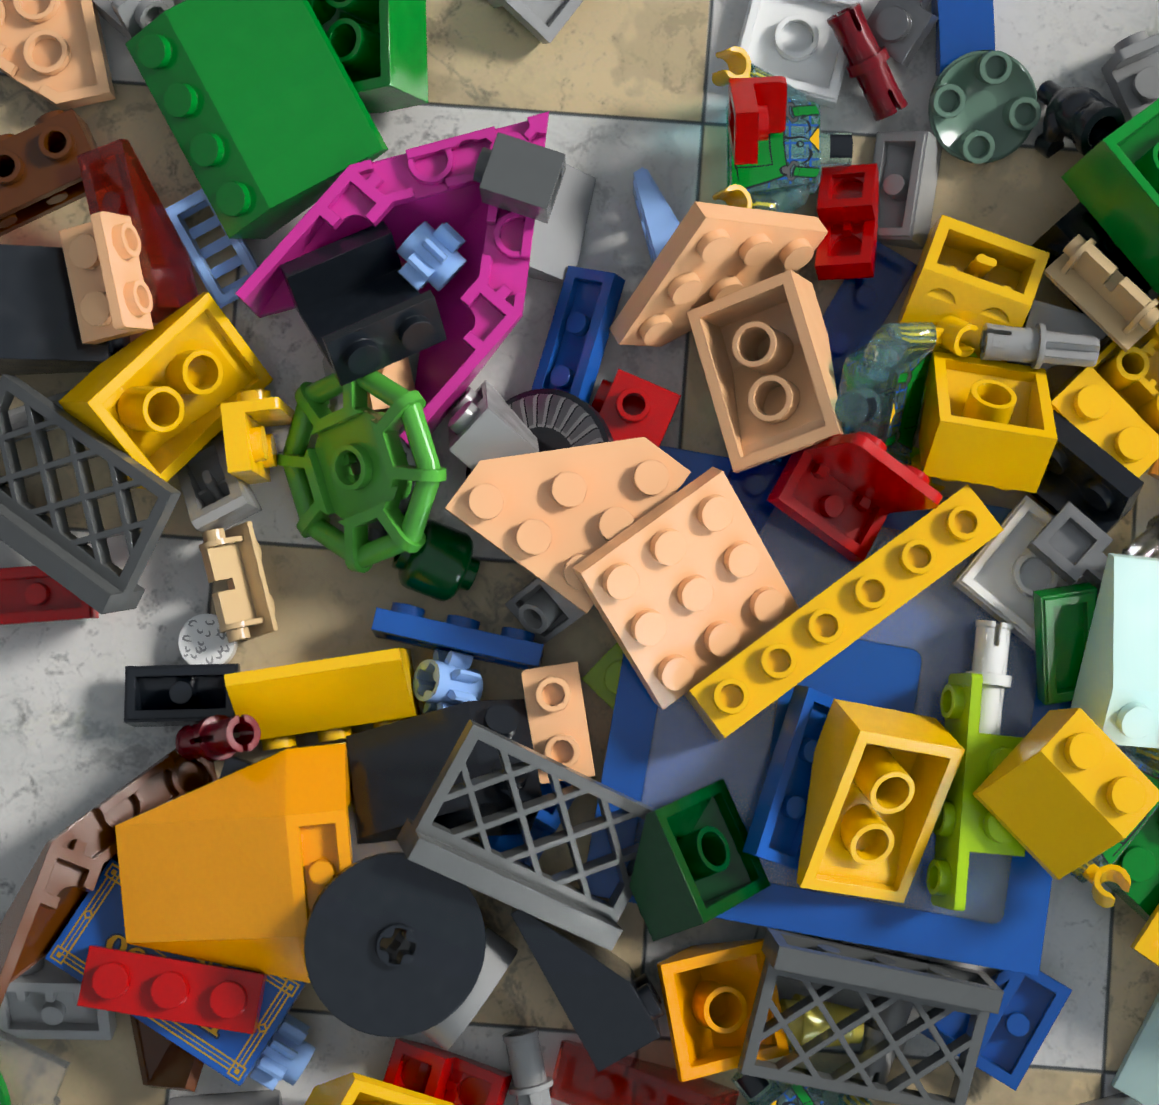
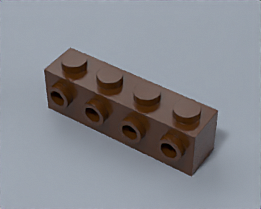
(42, 168)

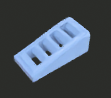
(190, 206)
(654, 212)

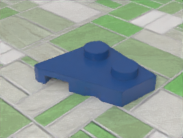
(1019, 1028)

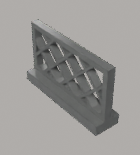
(48, 540)
(501, 873)
(875, 973)

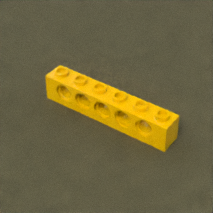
(843, 612)

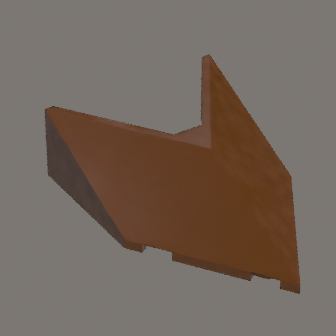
(71, 869)

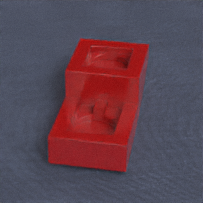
(850, 214)
(445, 1075)

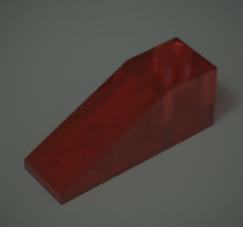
(119, 185)
(629, 1083)

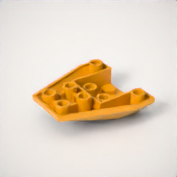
(239, 862)

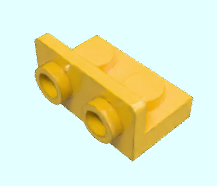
(247, 445)

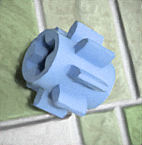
(431, 256)
(447, 680)
(284, 1055)

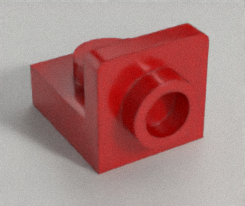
(754, 111)

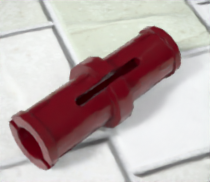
(867, 62)
(218, 737)

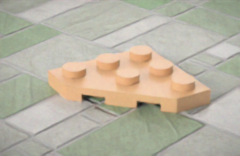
(56, 50)
(710, 257)
(565, 504)

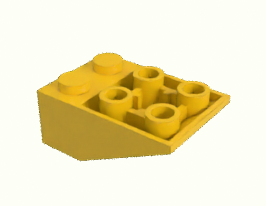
(973, 278)
(1118, 401)

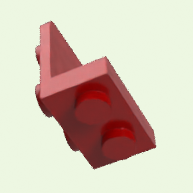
(848, 489)

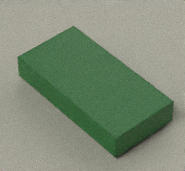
(1061, 634)

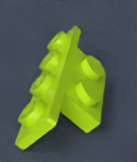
(963, 821)

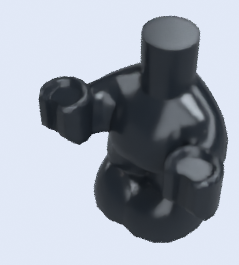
(1078, 115)

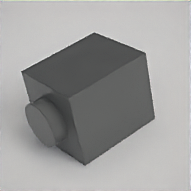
(520, 176)

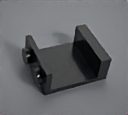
(361, 305)

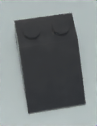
(401, 760)
(596, 989)

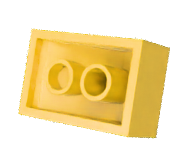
(167, 387)
(874, 799)

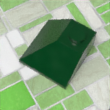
(693, 862)

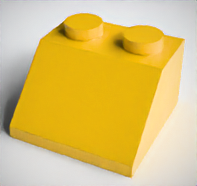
(986, 423)
(1067, 792)

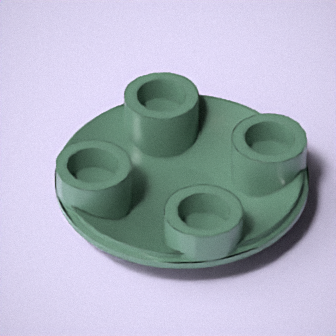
(983, 106)

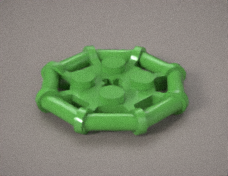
(323, 475)

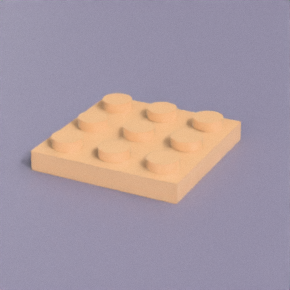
(686, 587)

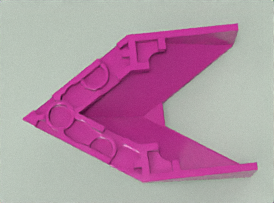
(404, 191)

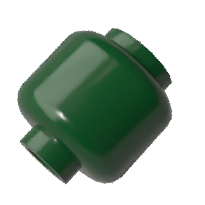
(440, 565)

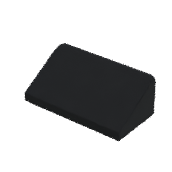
(176, 694)

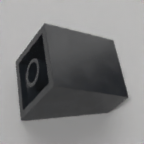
(40, 316)

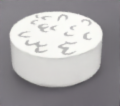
(203, 643)

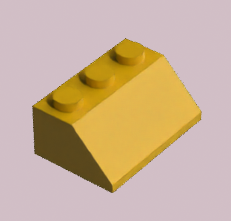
(325, 695)

